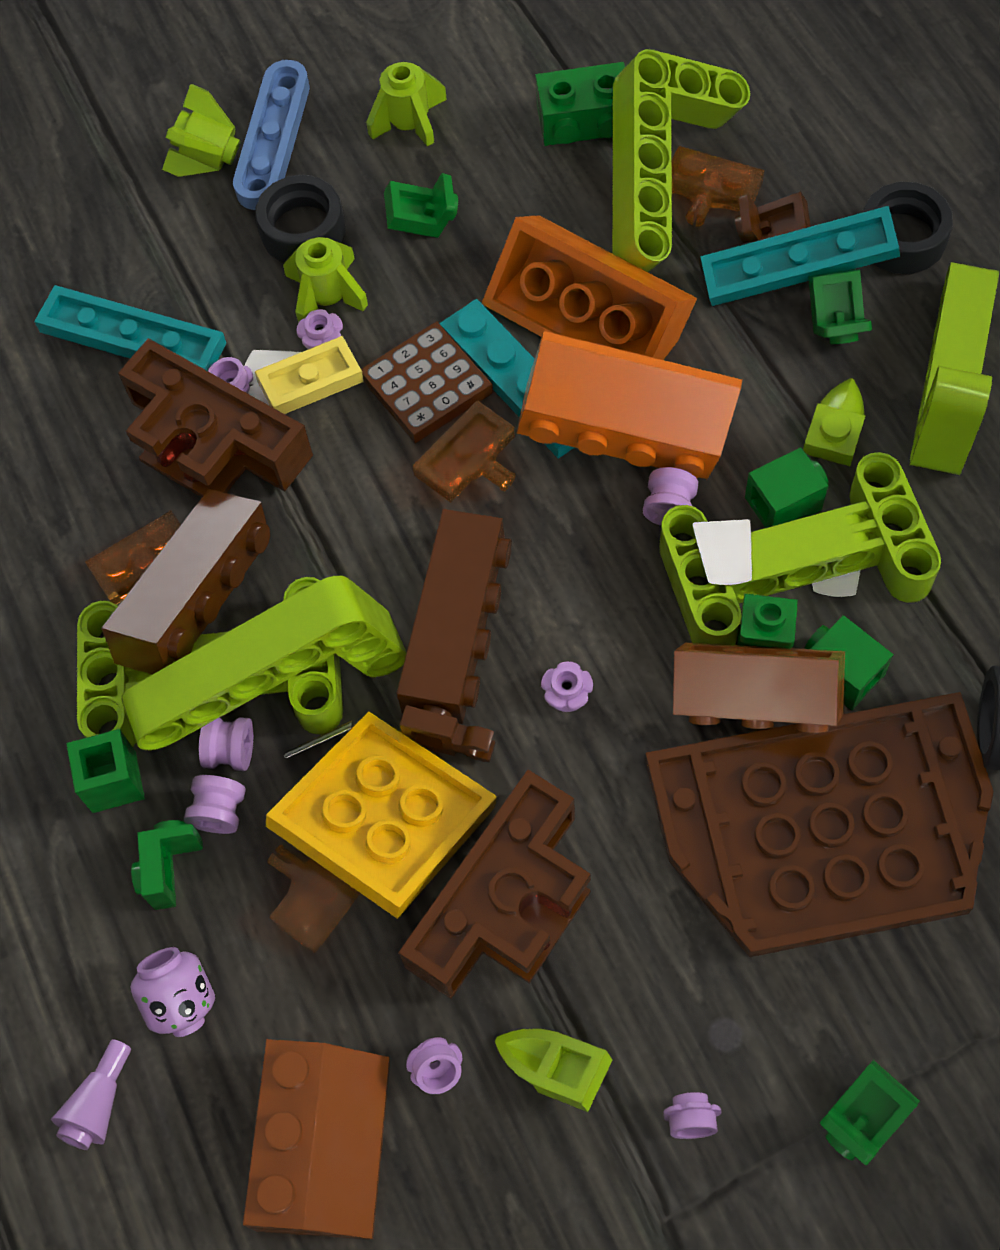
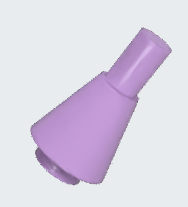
(88, 1110)

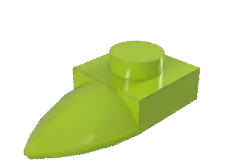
(837, 424)
(556, 1064)

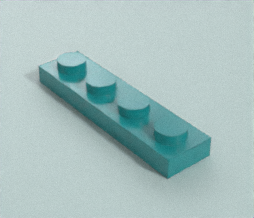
(799, 254)
(124, 328)
(496, 355)

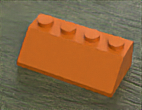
(583, 292)
(627, 405)

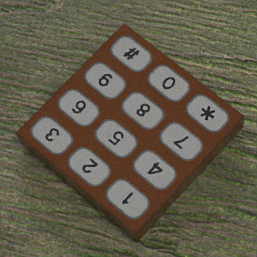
(426, 381)

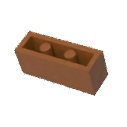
(759, 685)

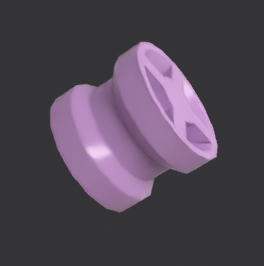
(668, 489)
(226, 744)
(214, 804)

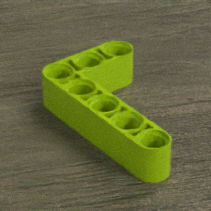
(644, 102)
(954, 388)
(261, 654)

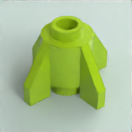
(405, 101)
(202, 137)
(323, 276)

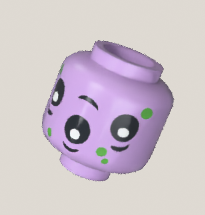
(172, 992)

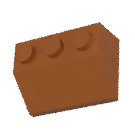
(317, 1141)

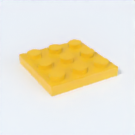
(381, 813)

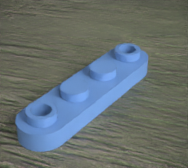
(271, 130)

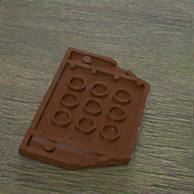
(832, 828)

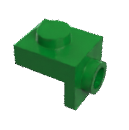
(420, 208)
(838, 306)
(767, 621)
(154, 871)
(868, 1114)

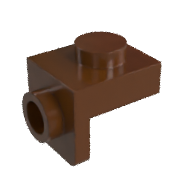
(772, 218)

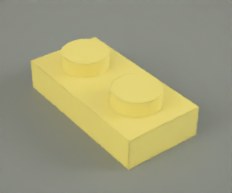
(309, 376)

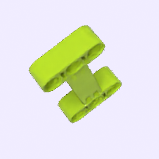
(810, 550)
(103, 703)

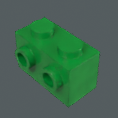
(584, 109)

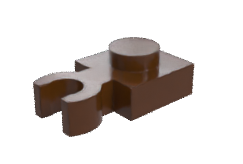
(440, 732)

